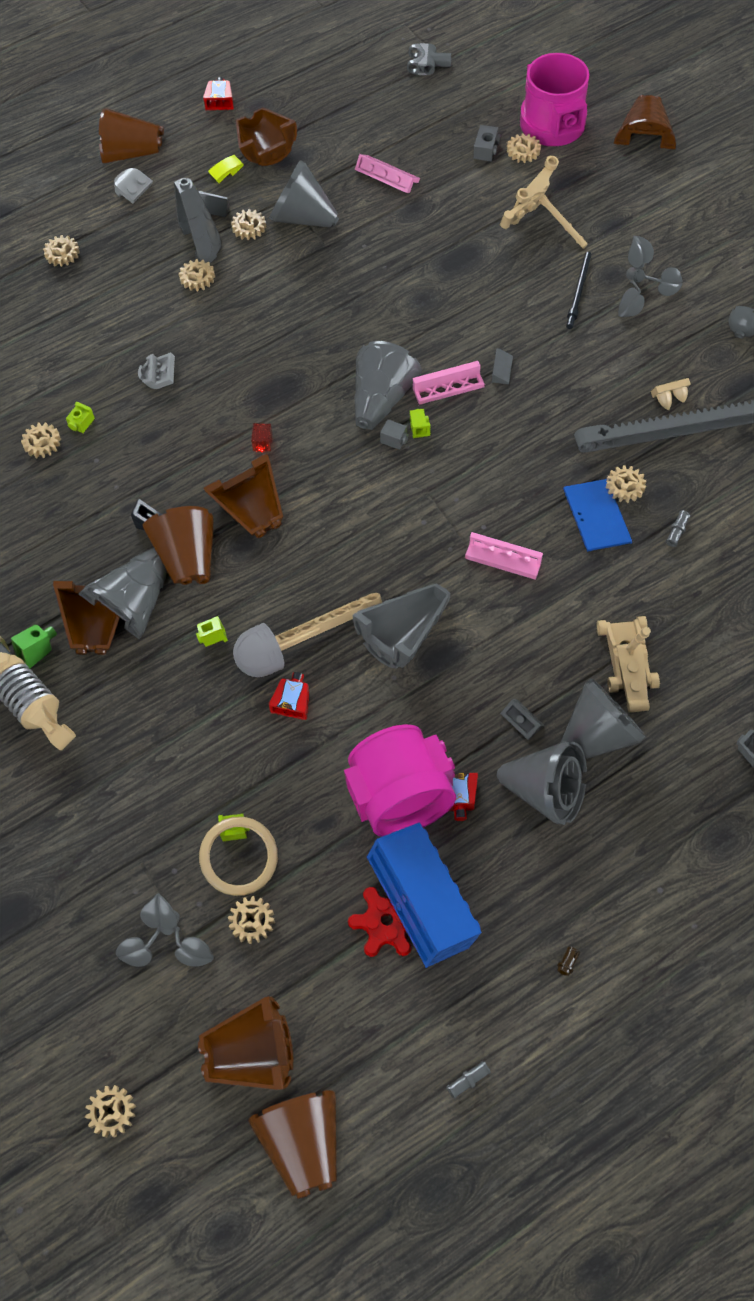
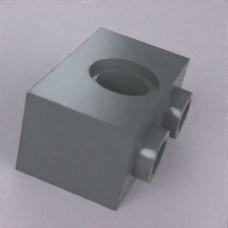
(486, 142)

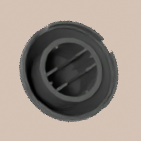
(304, 201)
(600, 723)
(549, 780)

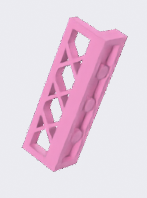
(386, 173)
(445, 379)
(503, 557)

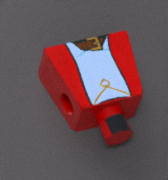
(218, 95)
(291, 697)
(465, 789)

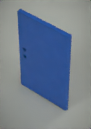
(599, 516)

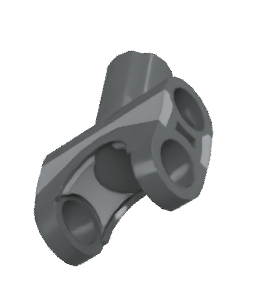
(427, 59)

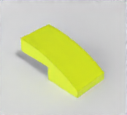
(229, 165)

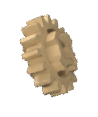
(523, 148)
(248, 224)
(61, 250)
(197, 275)
(41, 440)
(626, 484)
(245, 925)
(105, 1118)

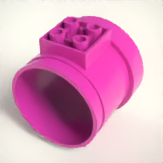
(555, 99)
(400, 779)

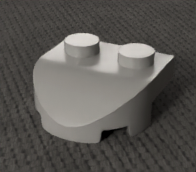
(131, 184)
(157, 371)

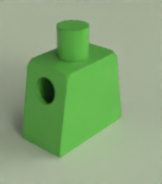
(33, 644)

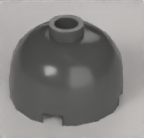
(742, 321)

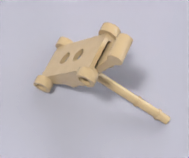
(533, 196)
(630, 661)

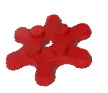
(379, 933)

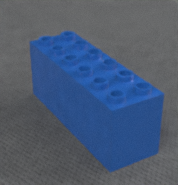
(423, 894)

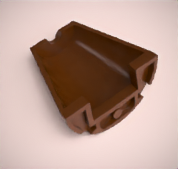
(647, 117)
(127, 136)
(266, 136)
(250, 498)
(183, 542)
(86, 626)
(249, 1048)
(301, 1141)

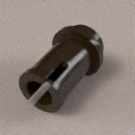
(565, 967)

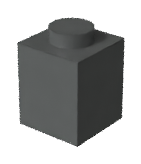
(394, 434)

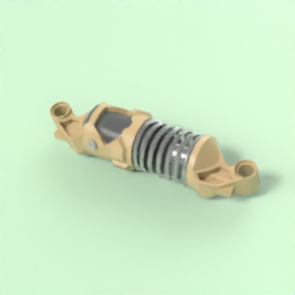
(37, 709)

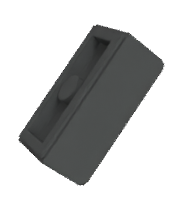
(215, 204)
(502, 367)
(522, 719)

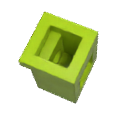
(80, 417)
(419, 423)
(211, 632)
(235, 832)

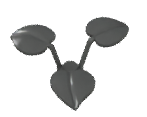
(640, 253)
(160, 915)

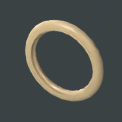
(214, 832)

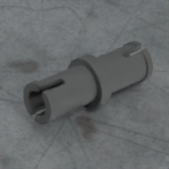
(678, 528)
(468, 1079)

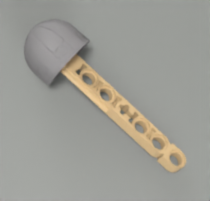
(259, 651)

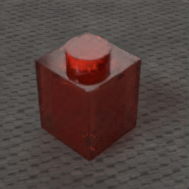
(261, 437)

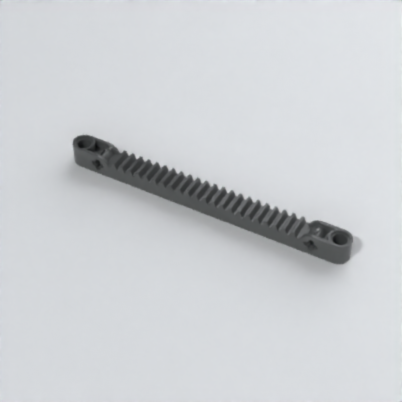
(590, 439)

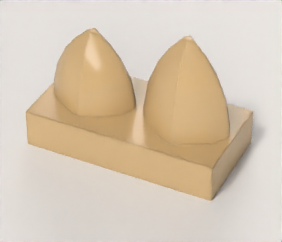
(664, 391)

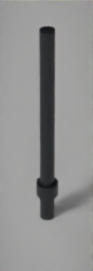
(573, 312)

